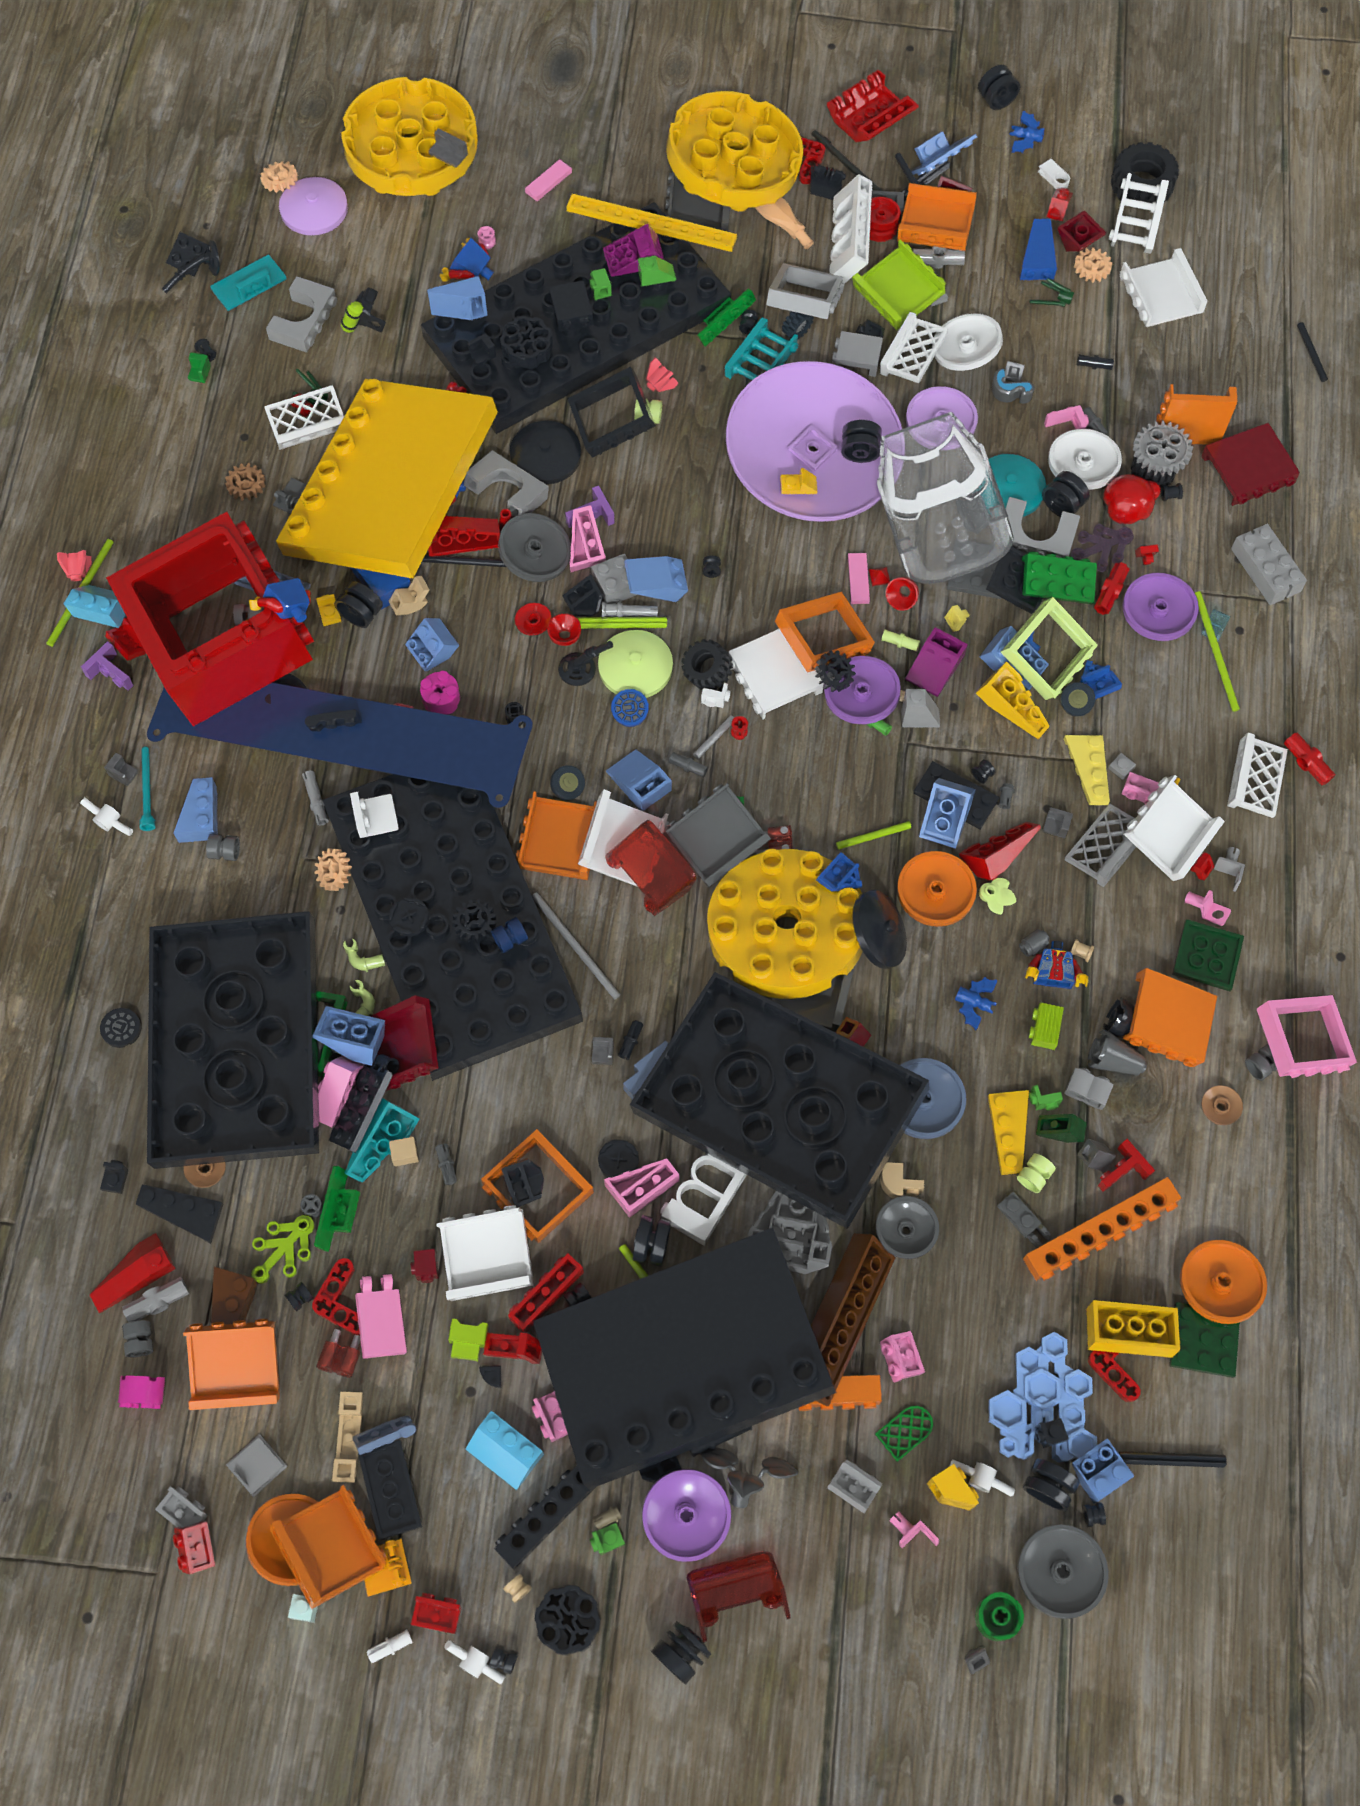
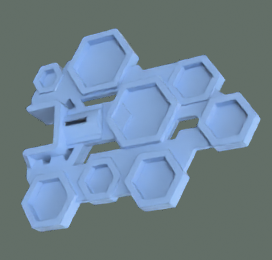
(1043, 1392)

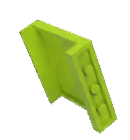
(900, 285)

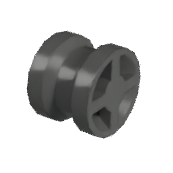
(308, 1202)

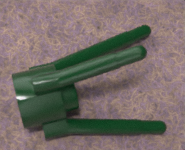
(1065, 294)
(314, 387)

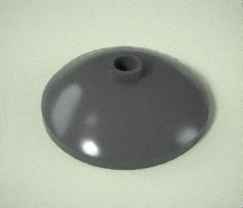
(910, 1214)

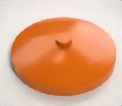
(936, 888)
(1223, 1281)
(260, 1544)

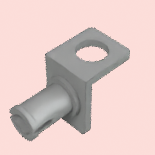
(1230, 866)

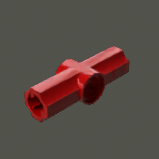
(1111, 588)
(1309, 759)

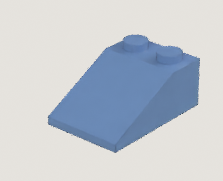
(657, 577)
(946, 812)
(350, 1034)

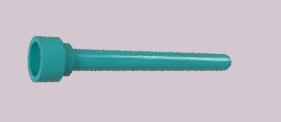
(147, 822)

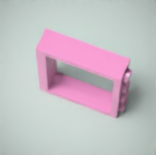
(1279, 1046)

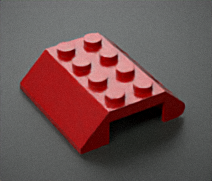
(869, 110)

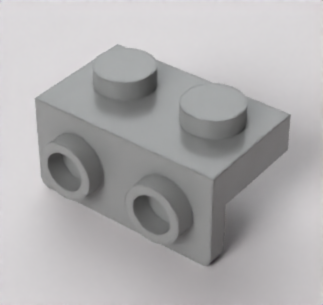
(854, 1485)
(179, 1509)

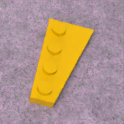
(1009, 1126)

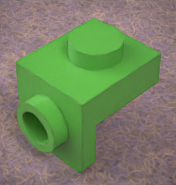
(1048, 1101)

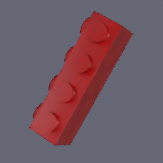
(545, 1293)

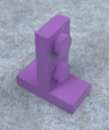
(599, 507)
(101, 663)

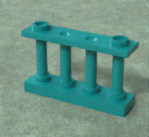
(752, 342)

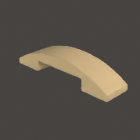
(349, 1425)

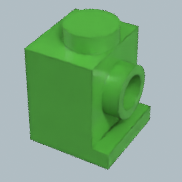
(600, 284)

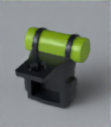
(359, 312)

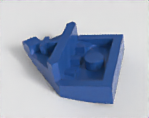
(1100, 679)
(840, 874)

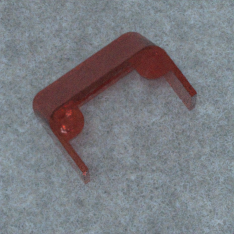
(735, 1584)

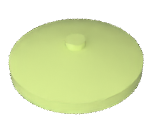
(636, 662)

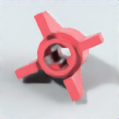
(658, 378)
(74, 564)

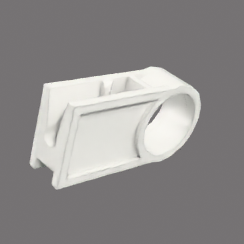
(1051, 172)

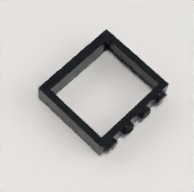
(600, 391)

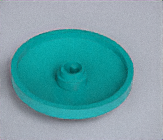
(1018, 479)

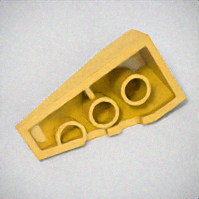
(1009, 698)

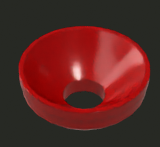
(895, 597)
(561, 623)

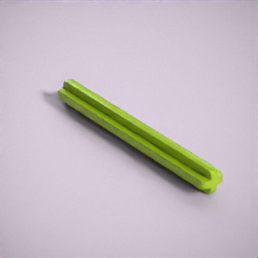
(623, 622)

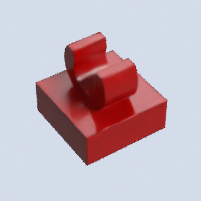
(1147, 553)
(1203, 866)

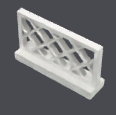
(898, 346)
(308, 432)
(1243, 768)

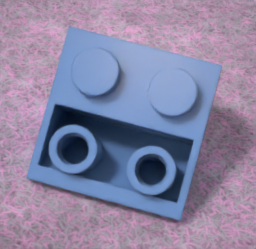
(431, 643)
(1101, 1471)

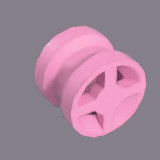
(487, 236)

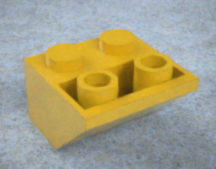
(952, 1490)

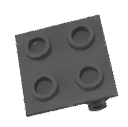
(289, 496)

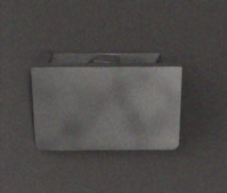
(448, 148)

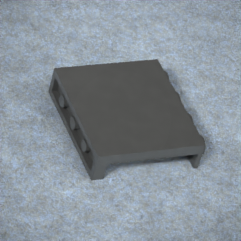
(694, 208)
(716, 834)
(824, 1007)

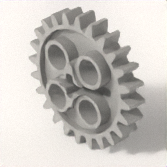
(1162, 448)

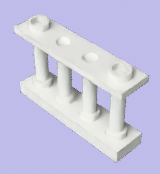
(1151, 224)

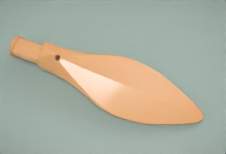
(783, 216)

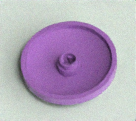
(1160, 606)
(871, 694)
(686, 1515)

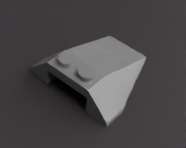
(800, 1233)

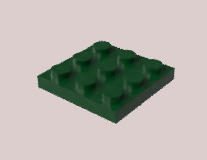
(1208, 955)
(1205, 1344)

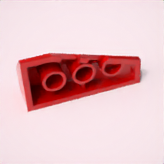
(996, 855)
(138, 1269)

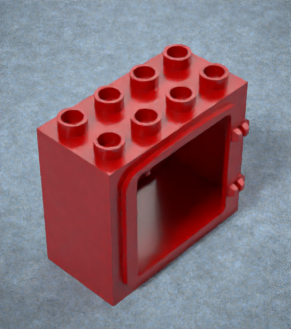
(234, 661)

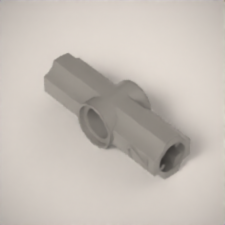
(939, 256)
(155, 1300)

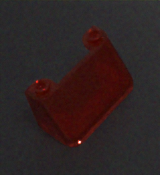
(653, 866)

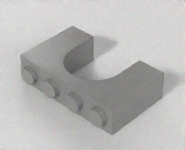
(303, 333)
(496, 468)
(1058, 544)

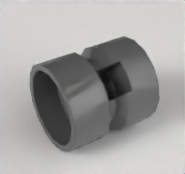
(223, 847)
(1261, 1063)
(137, 1331)

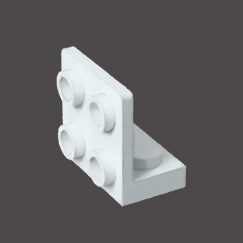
(374, 814)

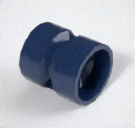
(508, 935)

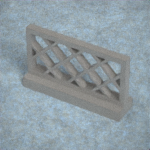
(1112, 862)

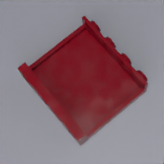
(1252, 463)
(409, 1039)

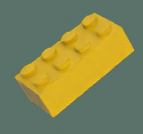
(1133, 1329)

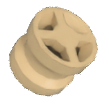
(517, 1588)

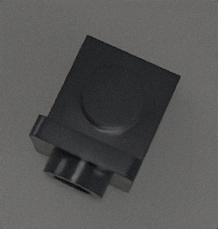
(871, 329)
(114, 1177)
(1051, 1433)

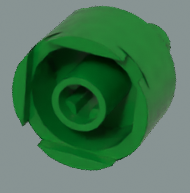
(1006, 1606)

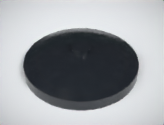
(546, 451)
(879, 929)

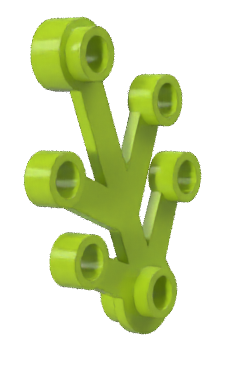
(284, 1246)

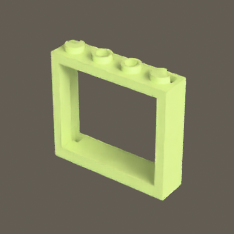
(1071, 627)

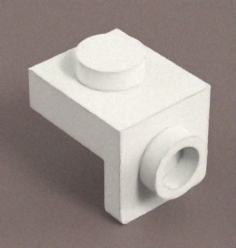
(715, 698)

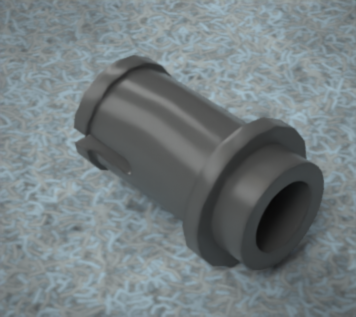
(1006, 796)

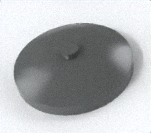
(534, 547)
(1062, 1571)

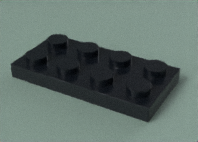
(982, 802)
(390, 1490)

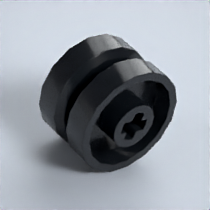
(999, 87)
(861, 441)
(1065, 493)
(358, 604)
(650, 1240)
(1051, 1484)

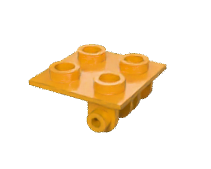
(394, 1573)

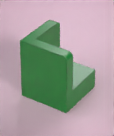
(199, 367)

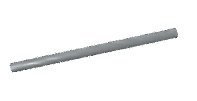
(576, 946)

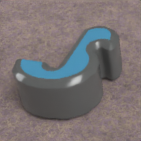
(1010, 391)

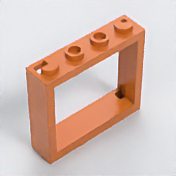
(837, 601)
(556, 1157)

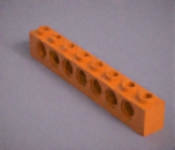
(1162, 1190)

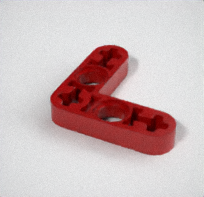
(811, 155)
(332, 1298)
(1108, 1358)

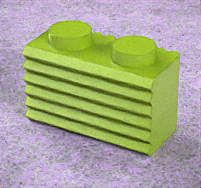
(1046, 1026)

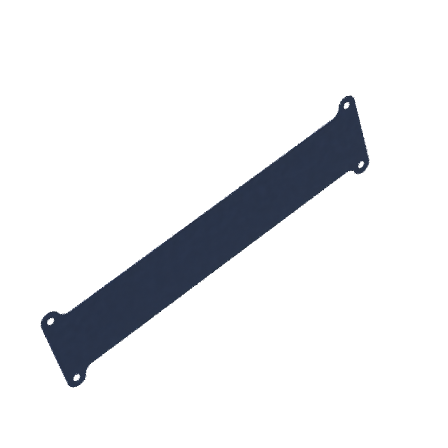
(387, 740)

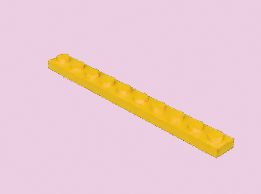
(660, 224)

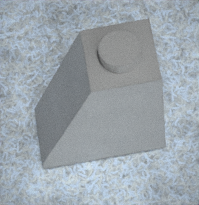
(919, 710)

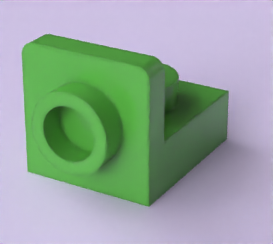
(607, 1539)

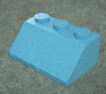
(95, 605)
(504, 1450)

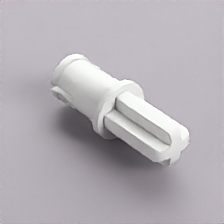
(389, 1646)

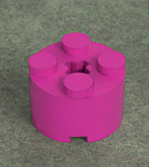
(440, 693)
(141, 1390)

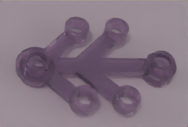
(1104, 544)

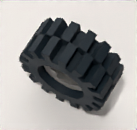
(797, 324)

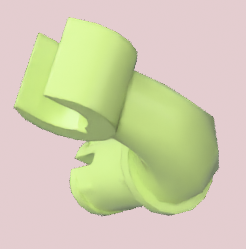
(363, 963)
(368, 1000)

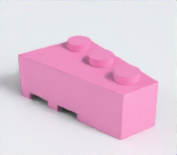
(586, 542)
(335, 1088)
(642, 1186)

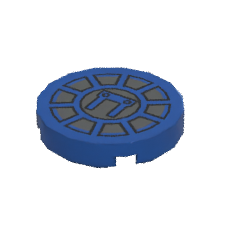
(629, 707)

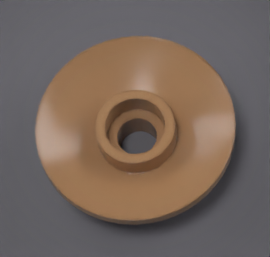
(1228, 1099)
(201, 1179)

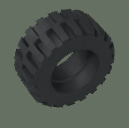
(1147, 159)

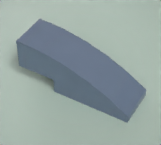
(642, 1070)

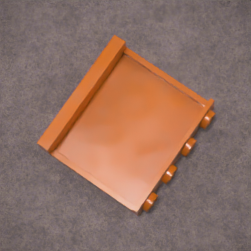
(937, 217)
(1200, 415)
(554, 837)
(1172, 1018)
(232, 1364)
(329, 1547)

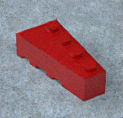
(464, 535)

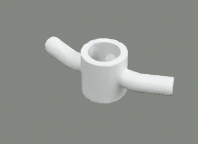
(106, 817)
(984, 1477)
(474, 1662)

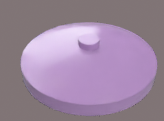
(313, 206)
(939, 401)

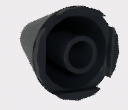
(1120, 1018)

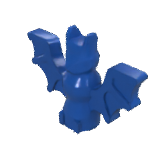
(1029, 134)
(972, 999)

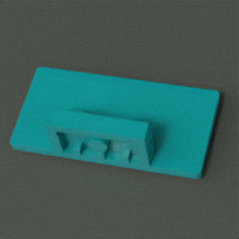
(248, 282)

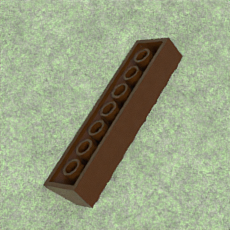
(850, 1303)

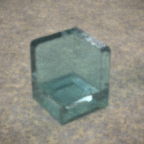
(1219, 621)

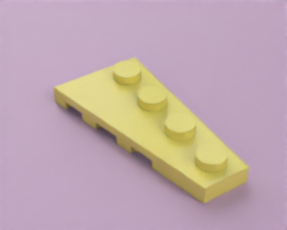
(1090, 765)

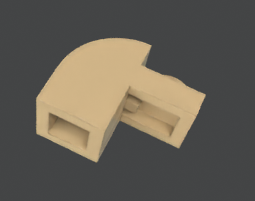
(410, 599)
(894, 1184)

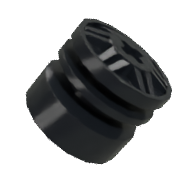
(681, 1652)

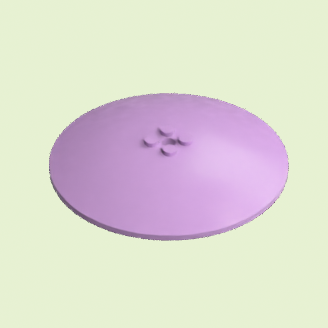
(803, 408)

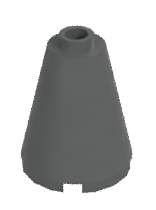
(1114, 1055)

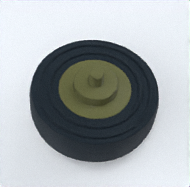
(1078, 699)
(567, 782)

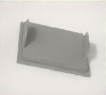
(256, 1465)

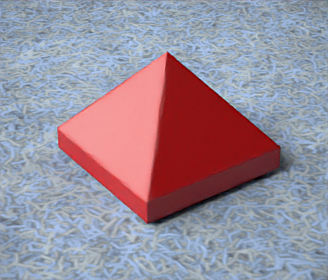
(879, 576)

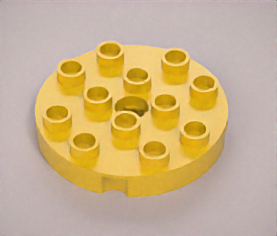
(410, 108)
(734, 150)
(777, 959)

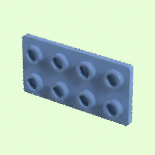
(937, 150)

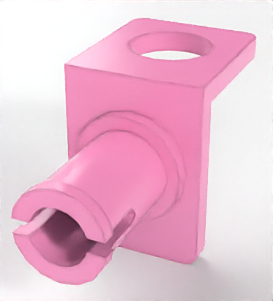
(1208, 907)
(909, 1530)

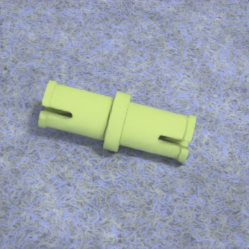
(901, 640)

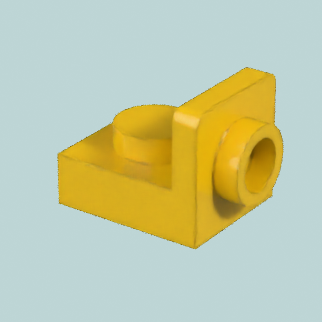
(327, 610)

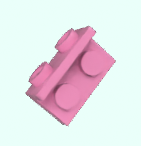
(1139, 787)
(901, 1356)
(549, 1411)

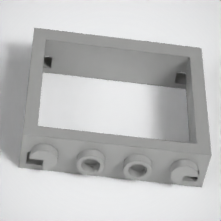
(803, 303)

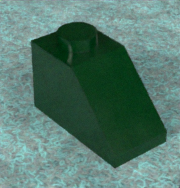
(1061, 1127)

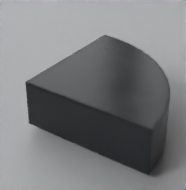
(491, 1375)

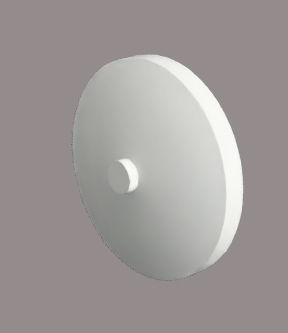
(969, 342)
(1086, 454)

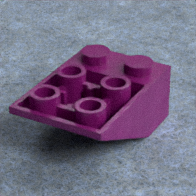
(624, 253)
(936, 662)

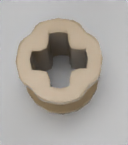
(1082, 950)

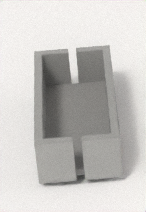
(1268, 564)

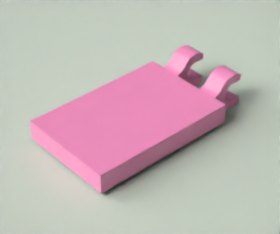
(380, 1319)

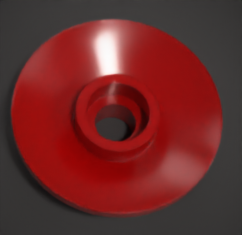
(530, 613)

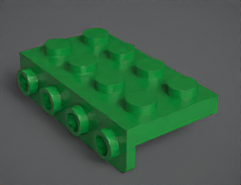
(1059, 578)

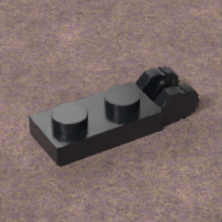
(333, 719)

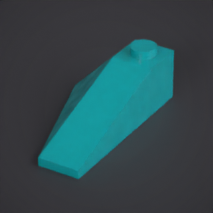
(387, 1125)

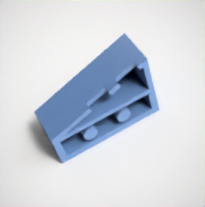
(198, 812)

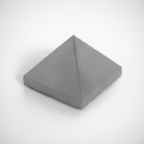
(1014, 371)
(976, 1659)

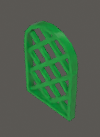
(911, 1416)

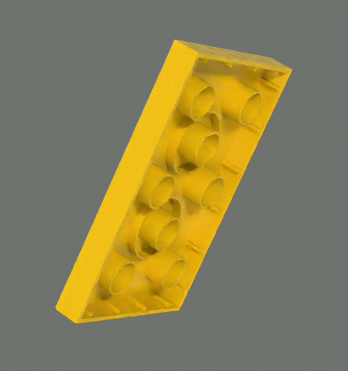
(387, 477)

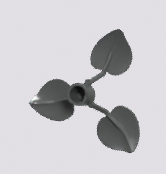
(743, 1483)

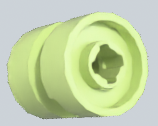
(655, 408)
(1034, 1175)

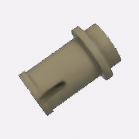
(607, 1517)

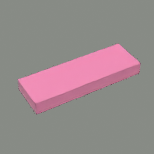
(548, 180)
(858, 578)

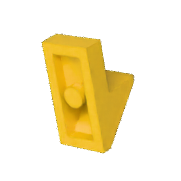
(799, 483)

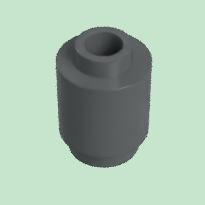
(1034, 942)

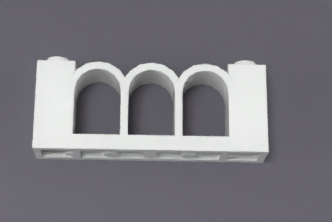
(852, 228)
(691, 1222)

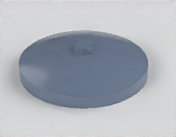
(943, 1102)

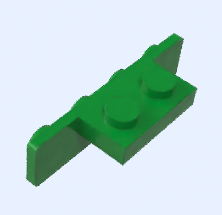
(725, 315)
(337, 1210)

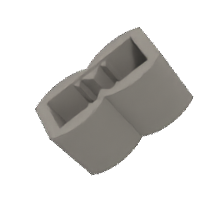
(1089, 1088)

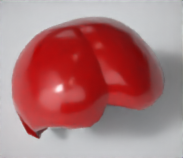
(1130, 498)

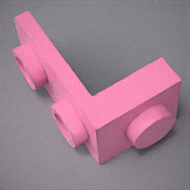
(1072, 413)

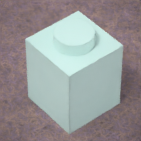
(301, 1610)

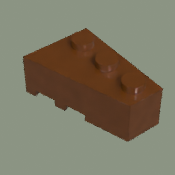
(231, 1296)

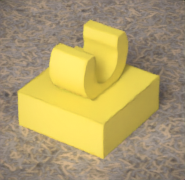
(956, 618)

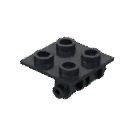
(825, 181)
(186, 250)

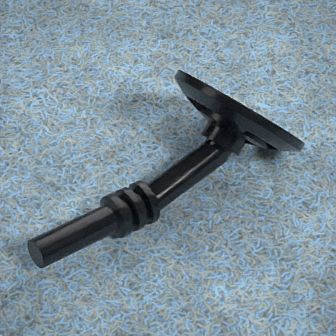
(210, 258)
(577, 665)

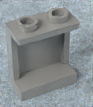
(858, 351)

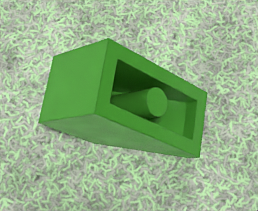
(655, 270)

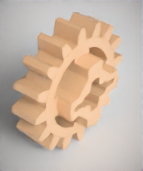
(279, 176)
(1093, 264)
(333, 869)

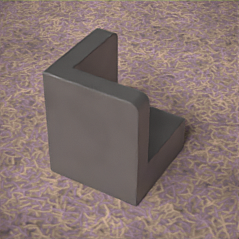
(120, 770)
(1057, 822)
(602, 1051)
(1096, 1155)

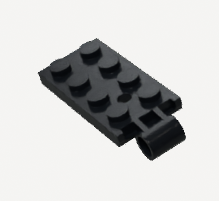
(363, 1102)

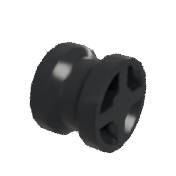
(711, 566)
(983, 771)
(1094, 1514)

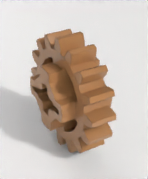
(245, 482)

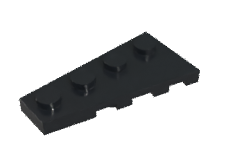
(189, 1212)

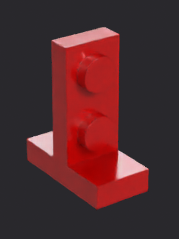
(1131, 1160)
(514, 1347)

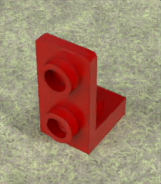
(1059, 204)

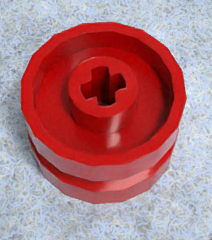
(883, 219)

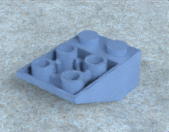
(459, 299)
(994, 659)
(640, 779)

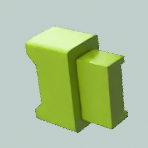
(467, 1340)

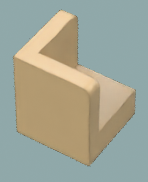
(404, 1151)

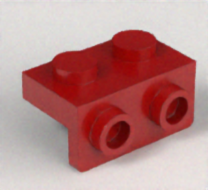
(125, 640)
(436, 1614)

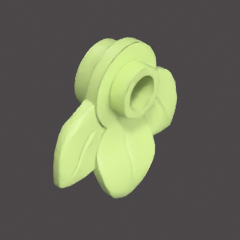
(999, 896)

